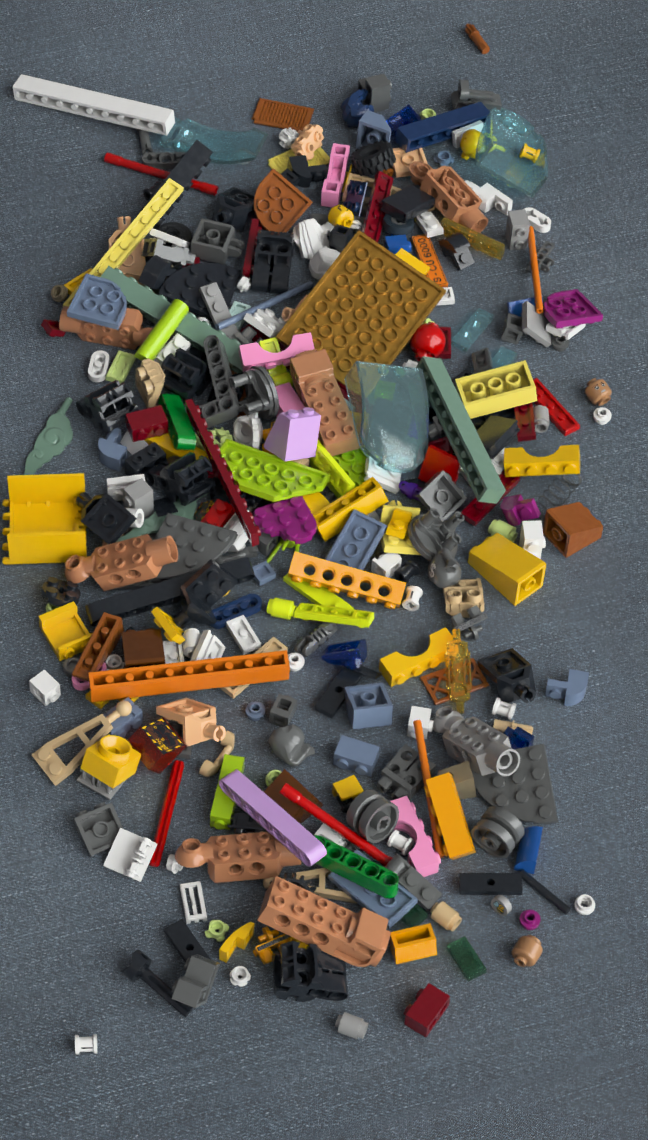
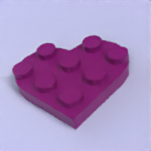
(287, 519)

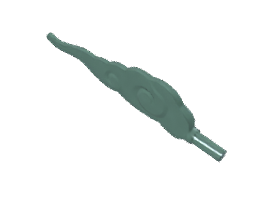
(51, 440)
(153, 523)

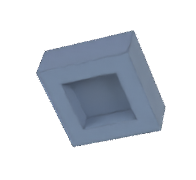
(263, 573)

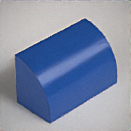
(528, 849)

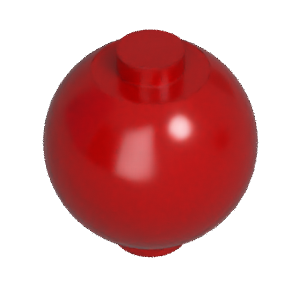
(428, 341)

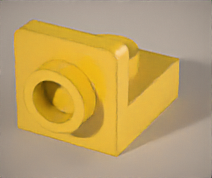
(399, 523)

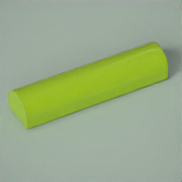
(162, 330)

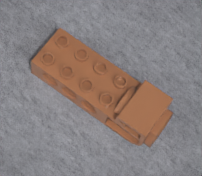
(318, 389)
(315, 920)

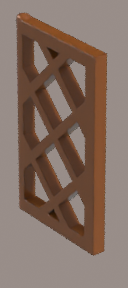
(439, 675)

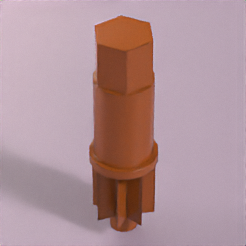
(475, 36)

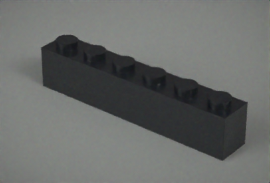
(185, 171)

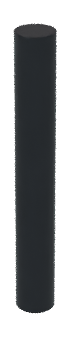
(545, 892)

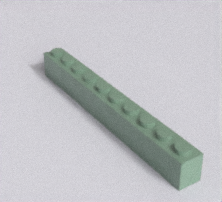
(153, 307)
(461, 432)

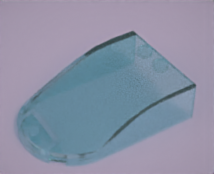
(500, 150)
(390, 413)

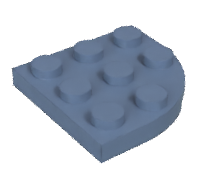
(98, 302)

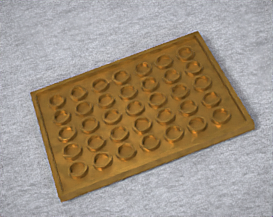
(364, 307)

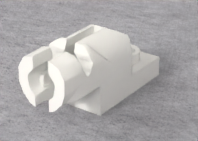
(491, 198)

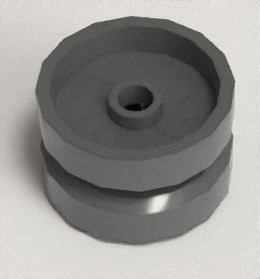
(372, 816)
(497, 832)

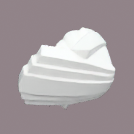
(310, 237)
(322, 261)
(248, 430)

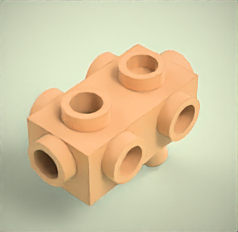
(308, 141)

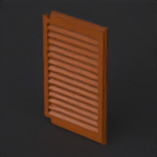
(282, 115)

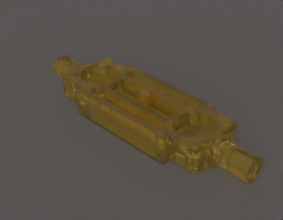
(458, 651)

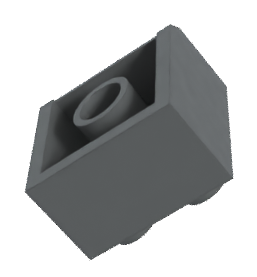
(215, 242)

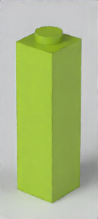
(222, 805)

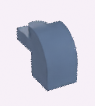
(111, 452)
(572, 690)

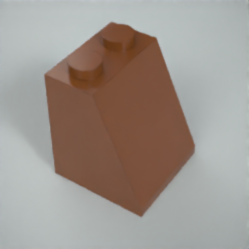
(571, 528)

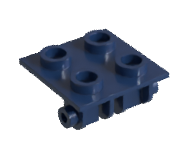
(355, 196)

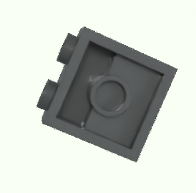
(442, 494)
(97, 828)

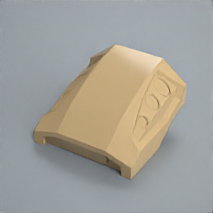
(149, 381)
(463, 596)

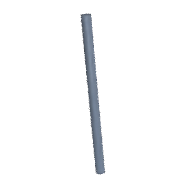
(275, 300)

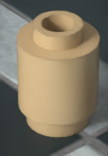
(445, 916)

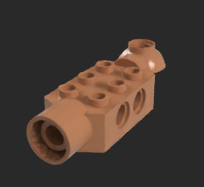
(451, 194)
(128, 336)
(123, 562)
(237, 856)

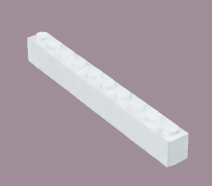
(94, 104)

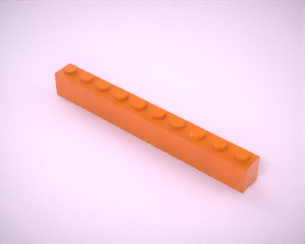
(189, 676)

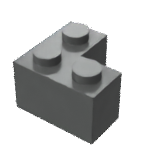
(378, 91)
(197, 983)

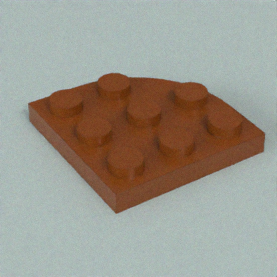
(279, 203)

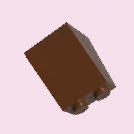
(142, 648)
(291, 808)

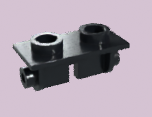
(242, 823)

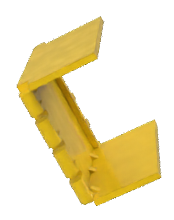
(44, 519)

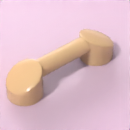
(209, 768)

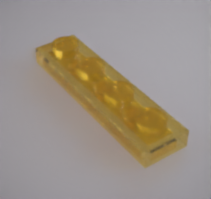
(477, 240)

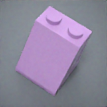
(294, 434)

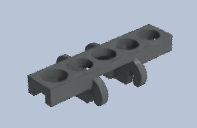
(543, 257)

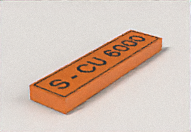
(427, 254)

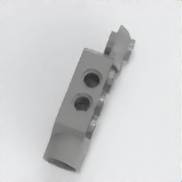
(476, 742)

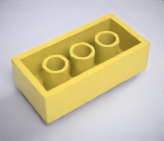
(496, 389)

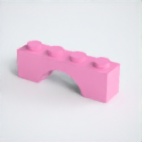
(336, 175)
(253, 354)
(422, 855)

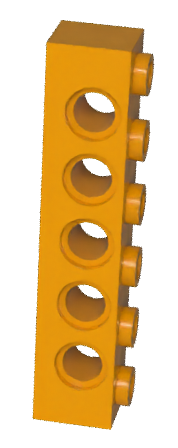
(339, 571)

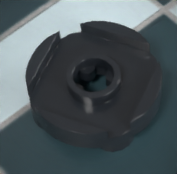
(60, 592)

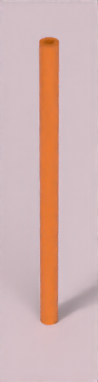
(535, 272)
(426, 775)

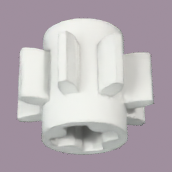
(287, 137)

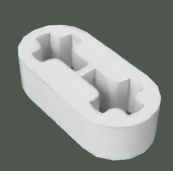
(538, 220)

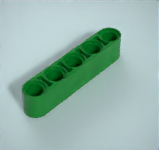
(179, 425)
(360, 872)

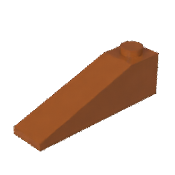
(99, 646)

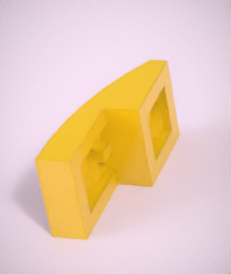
(239, 938)

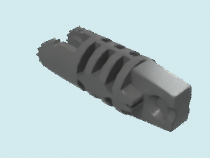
(315, 638)

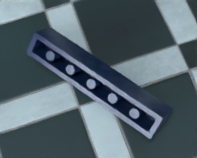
(438, 127)

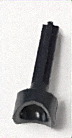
(140, 969)

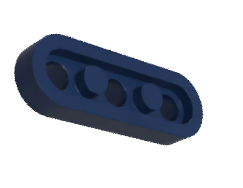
(240, 606)

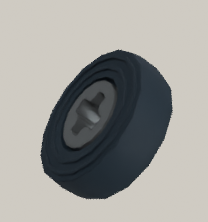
(396, 227)

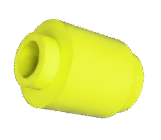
(281, 608)

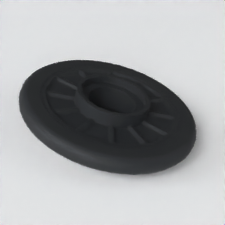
(177, 229)

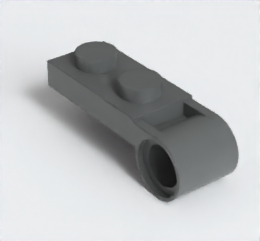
(489, 104)
(414, 882)

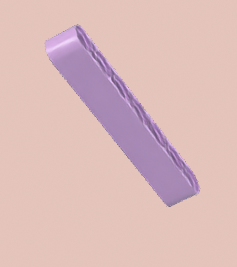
(272, 818)

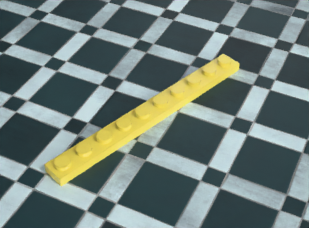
(137, 230)

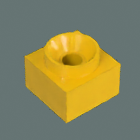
(111, 760)

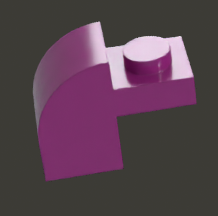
(518, 510)

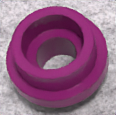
(530, 924)

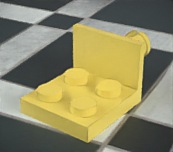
(393, 544)

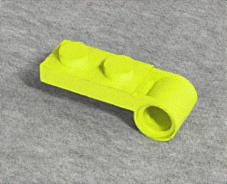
(279, 373)

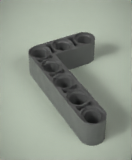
(215, 352)

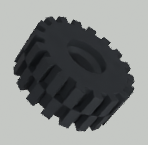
(373, 158)

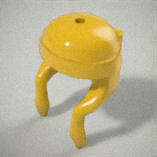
(469, 143)

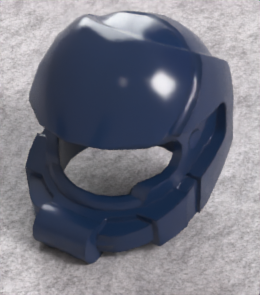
(354, 109)

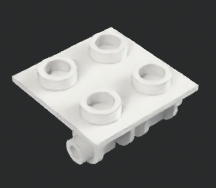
(130, 854)

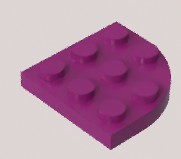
(570, 309)

